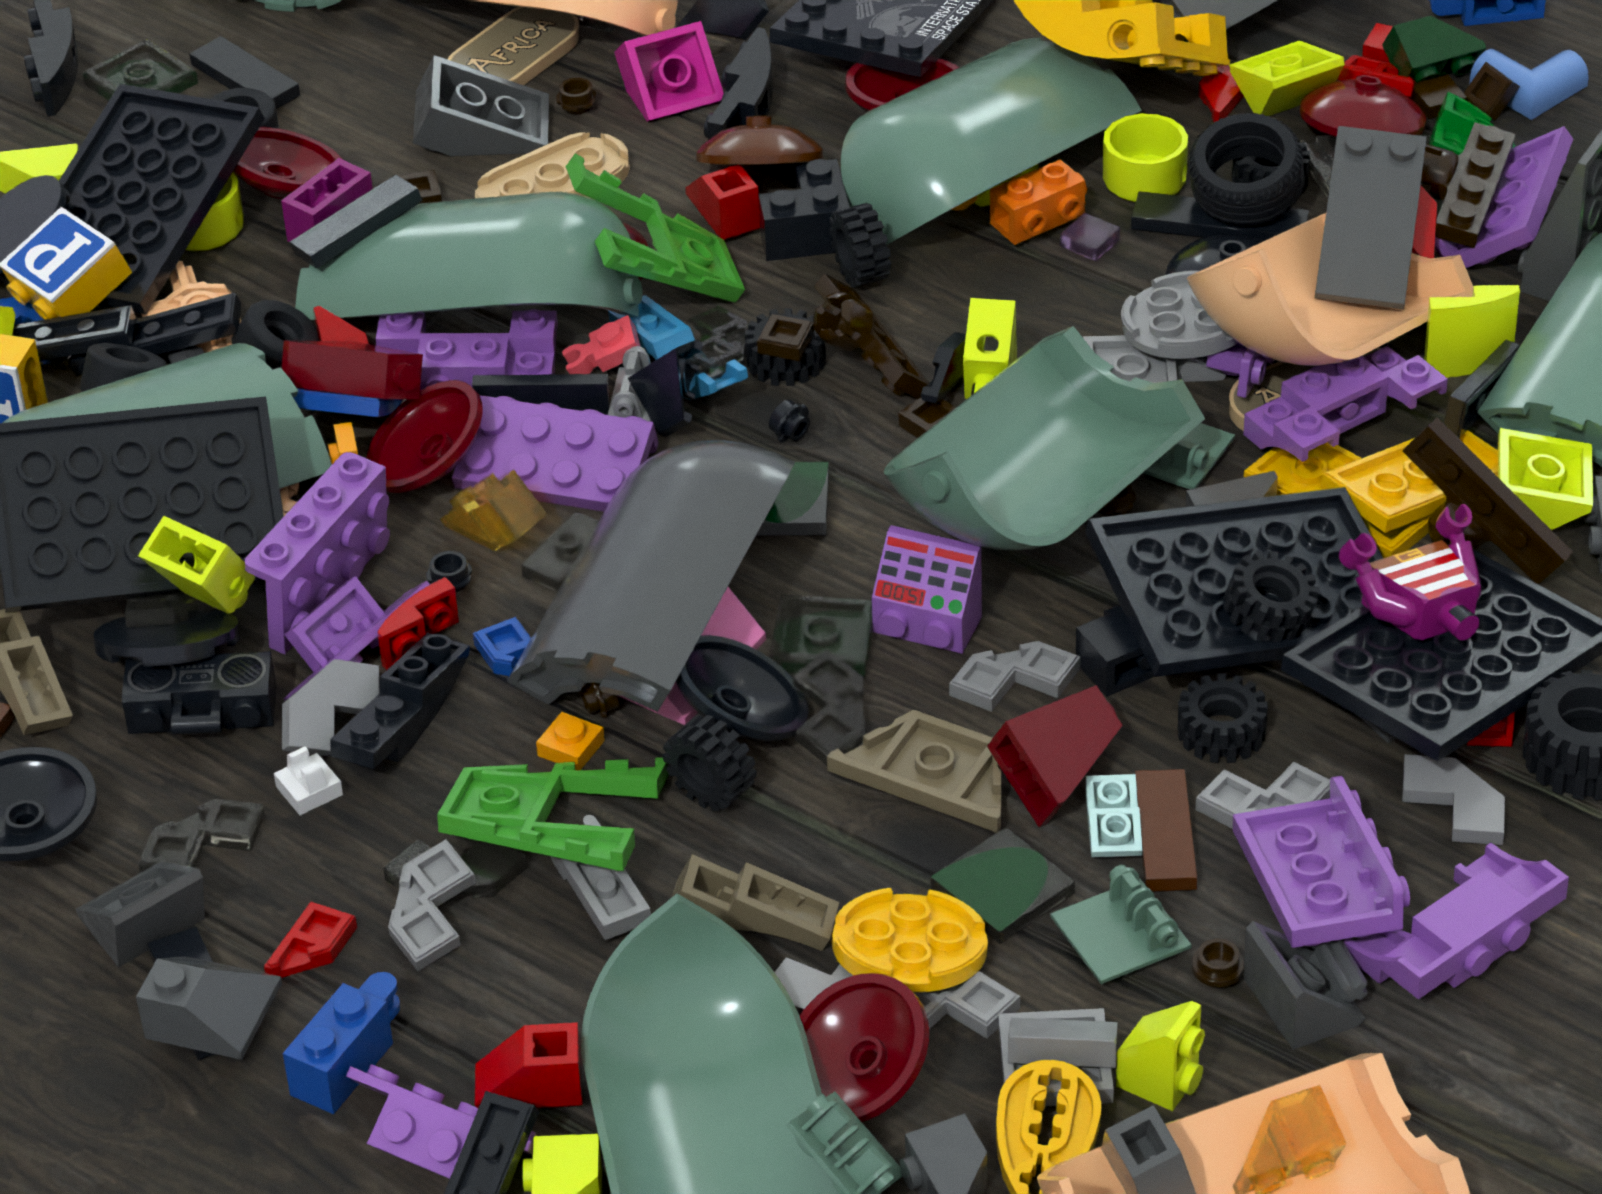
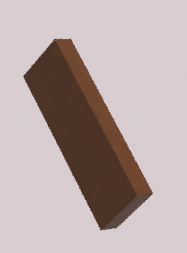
(1166, 830)

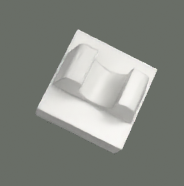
(307, 781)

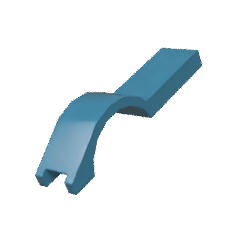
(663, 332)

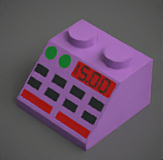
(928, 590)

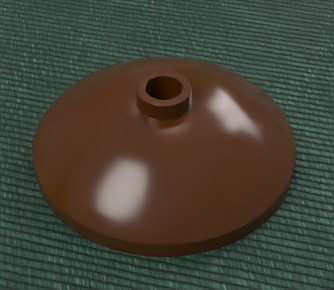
(759, 144)

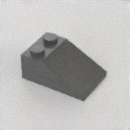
(477, 113)

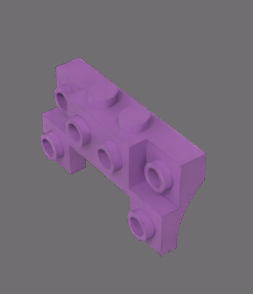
(458, 356)
(1338, 397)
(1466, 926)

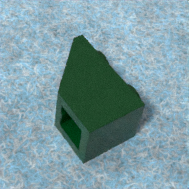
(1431, 49)

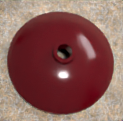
(876, 86)
(1362, 105)
(282, 161)
(427, 435)
(864, 1023)

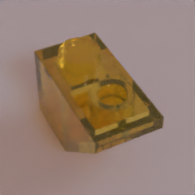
(494, 511)
(1291, 1139)

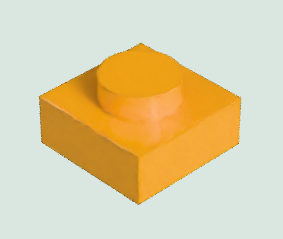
(344, 441)
(570, 740)

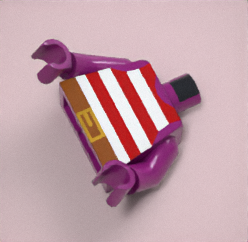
(1424, 587)

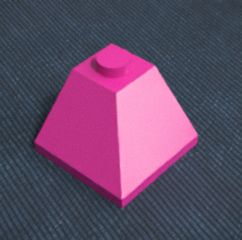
(669, 71)

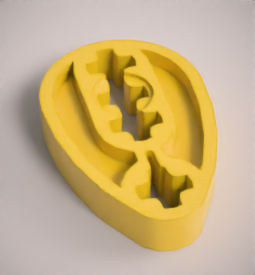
(1020, 1120)

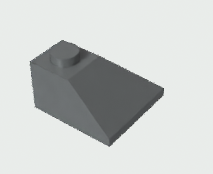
(205, 1004)

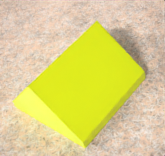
(1285, 76)
(1547, 474)

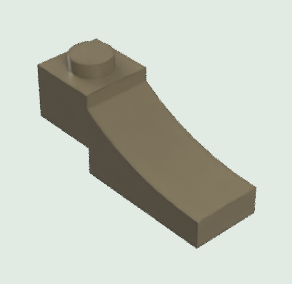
(29, 678)
(759, 901)

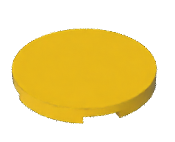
(911, 937)

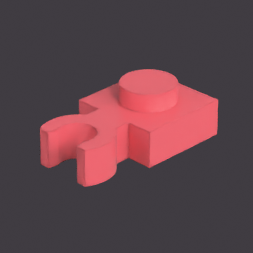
(604, 349)

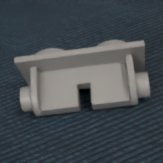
(624, 398)

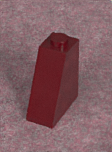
(353, 369)
(1054, 748)

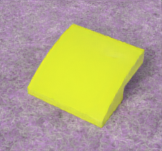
(1469, 329)

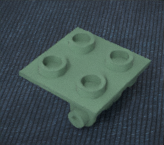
(1192, 457)
(1120, 928)
(844, 1147)

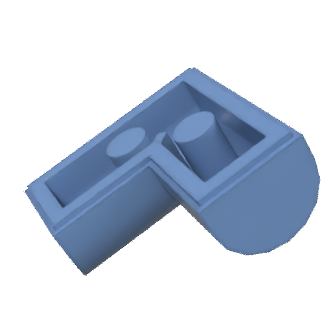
(1541, 86)

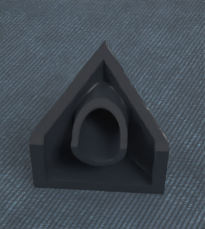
(727, 17)
(665, 384)

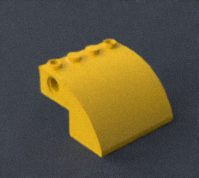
(1133, 33)

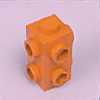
(1037, 201)

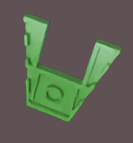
(685, 251)
(512, 808)

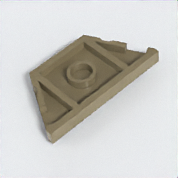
(929, 765)

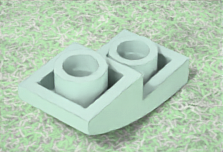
(1113, 815)

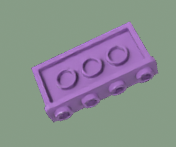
(1518, 200)
(557, 451)
(321, 542)
(1323, 868)

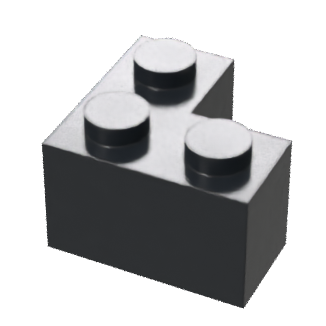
(798, 220)

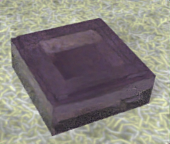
(1090, 236)

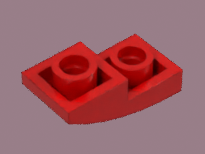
(423, 613)

